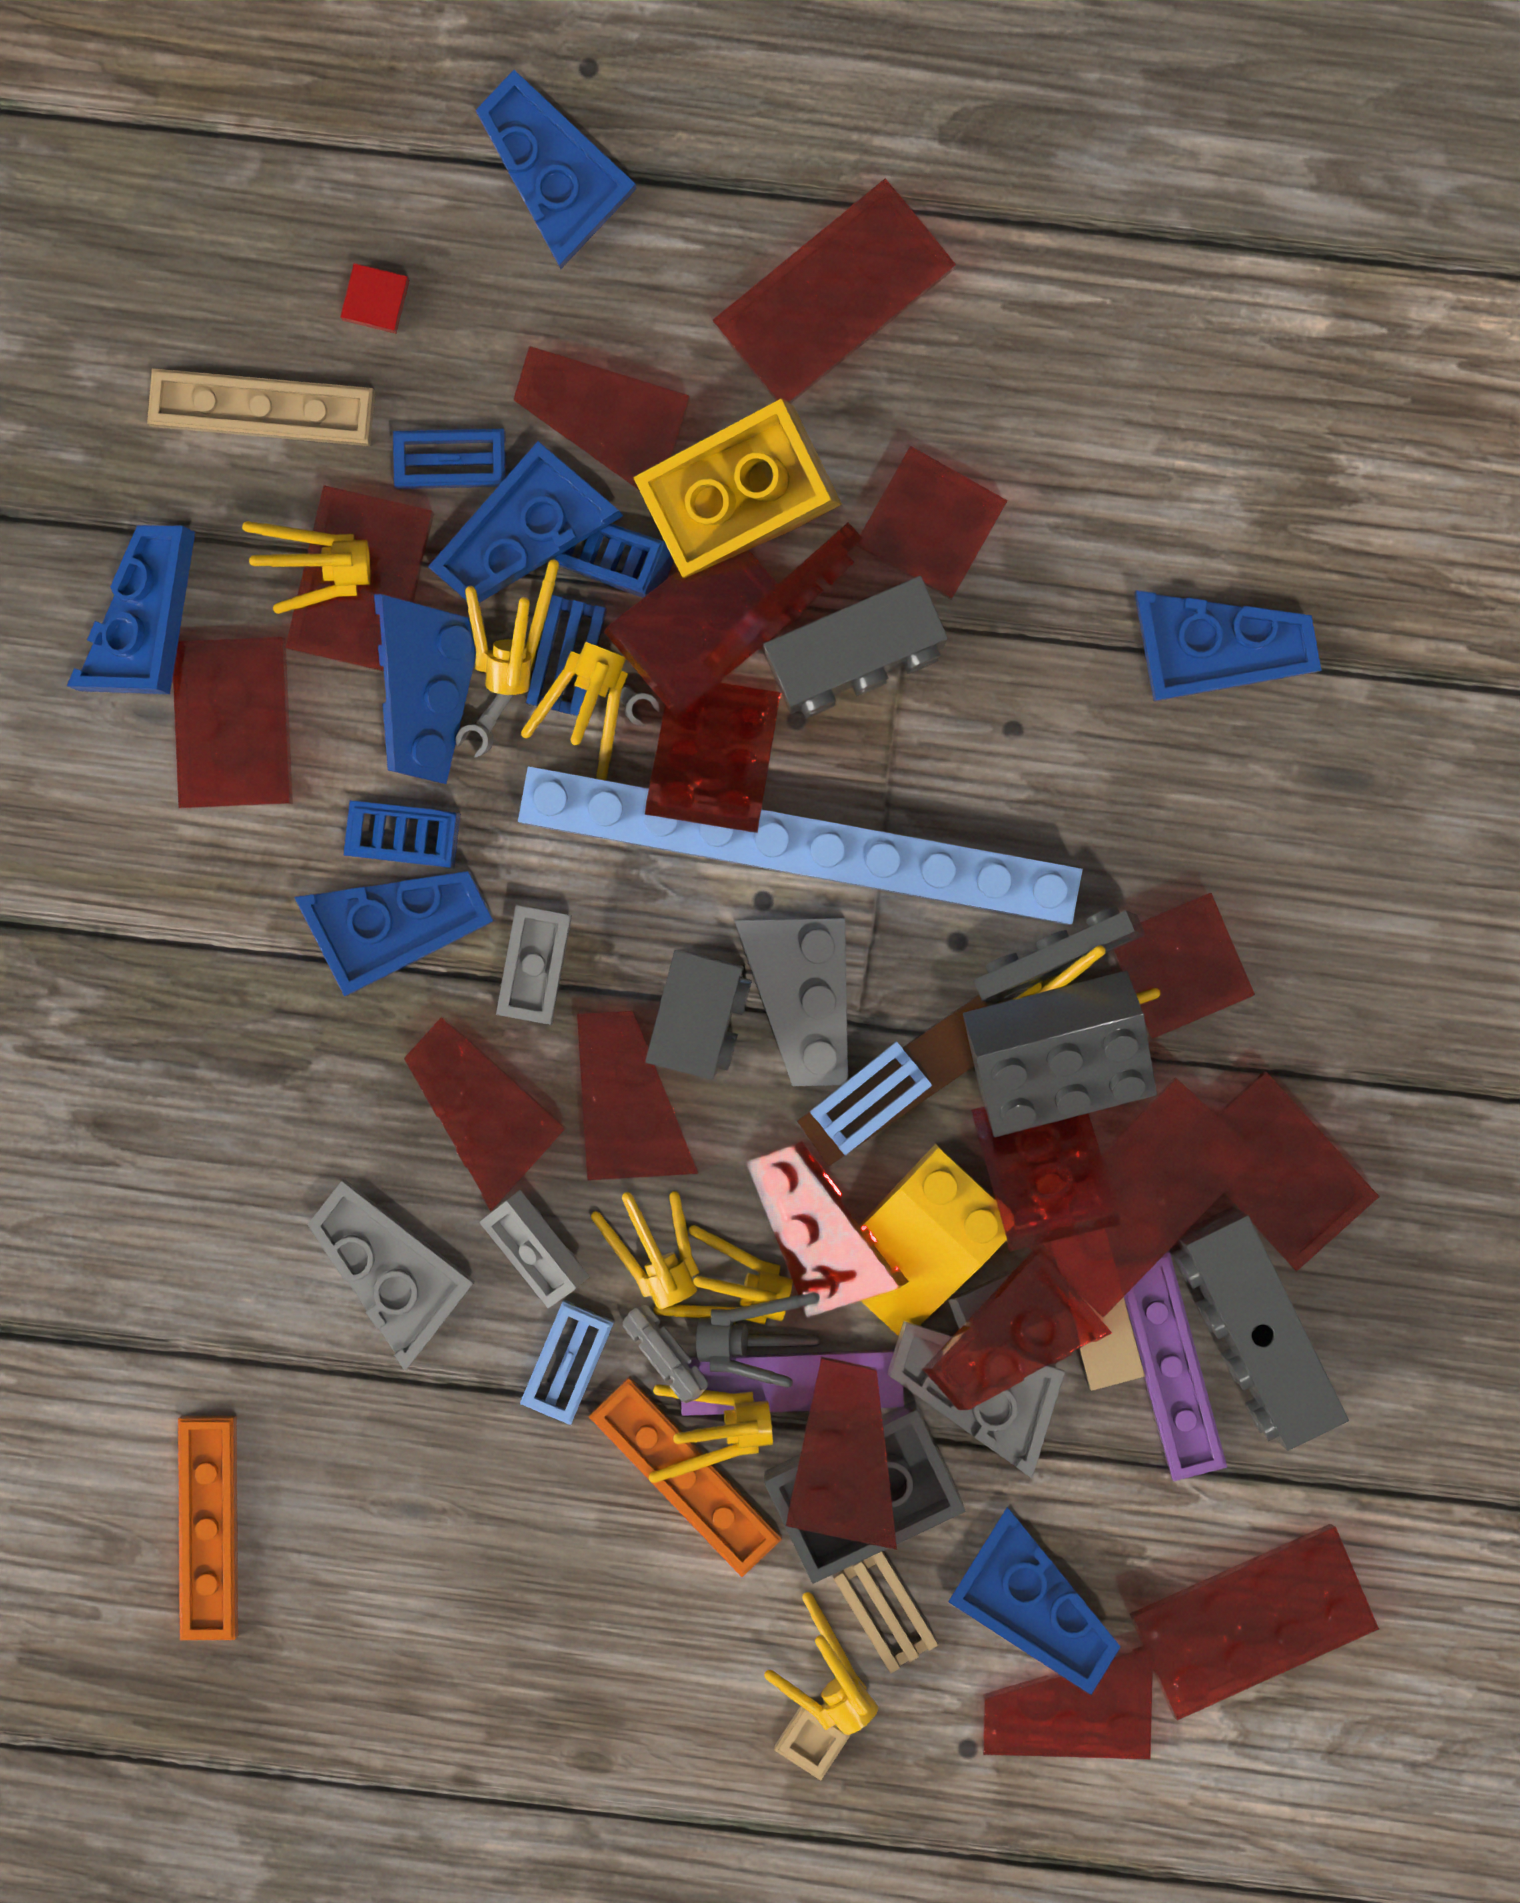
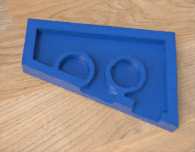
(553, 166)
(523, 525)
(141, 629)
(1218, 646)
(427, 679)
(392, 925)
(1034, 1607)

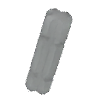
(665, 1354)

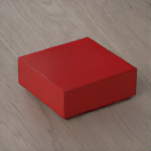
(375, 298)

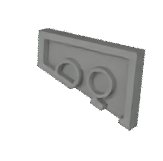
(804, 993)
(390, 1269)
(1007, 1423)

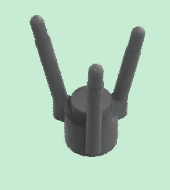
(723, 1340)

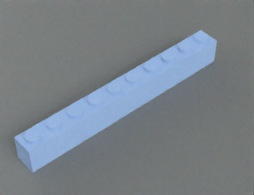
(809, 849)

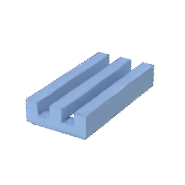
(834, 1128)
(585, 1318)

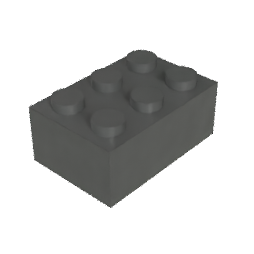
(856, 647)
(696, 1015)
(1061, 1053)
(919, 1489)

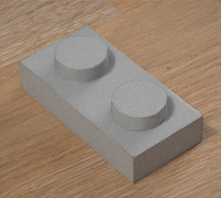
(533, 965)
(534, 1249)

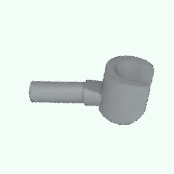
(629, 697)
(485, 724)

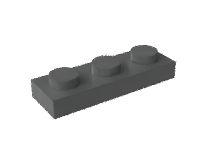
(1057, 953)

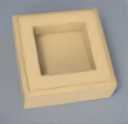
(810, 1744)

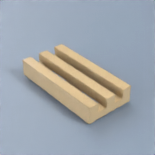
(909, 1650)

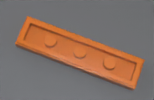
(701, 1495)
(208, 1527)

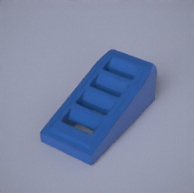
(654, 572)
(446, 839)

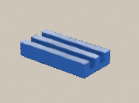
(469, 480)
(576, 611)

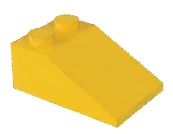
(737, 488)
(937, 1232)

